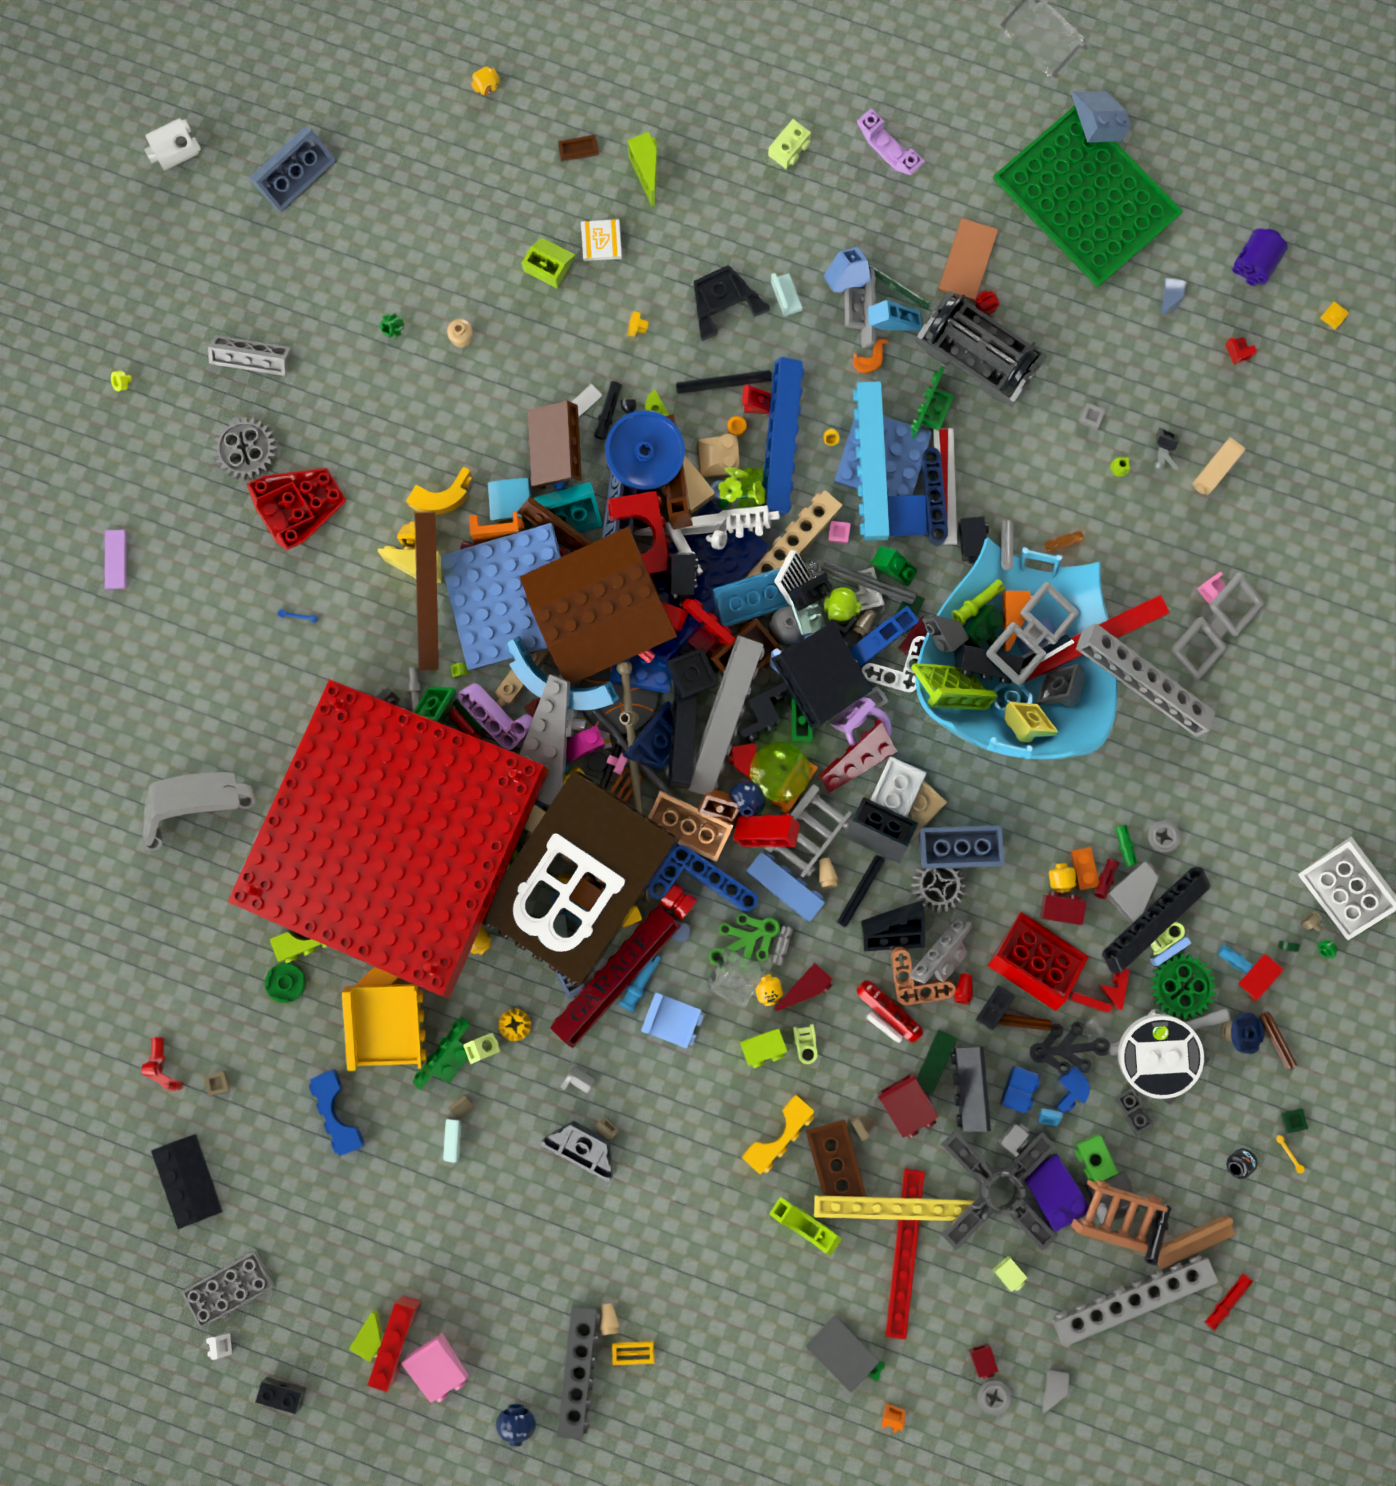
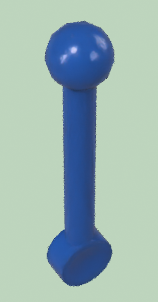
(281, 613)

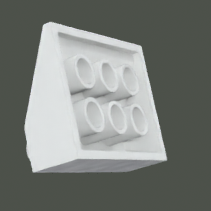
(1349, 888)

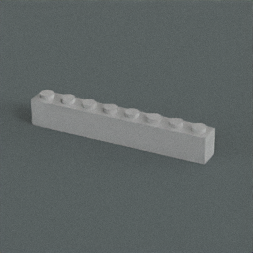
(725, 714)

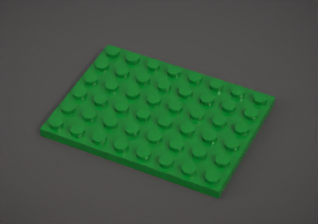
(1087, 197)

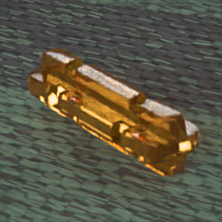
(1064, 541)

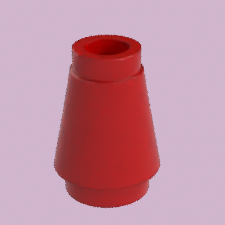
(964, 989)

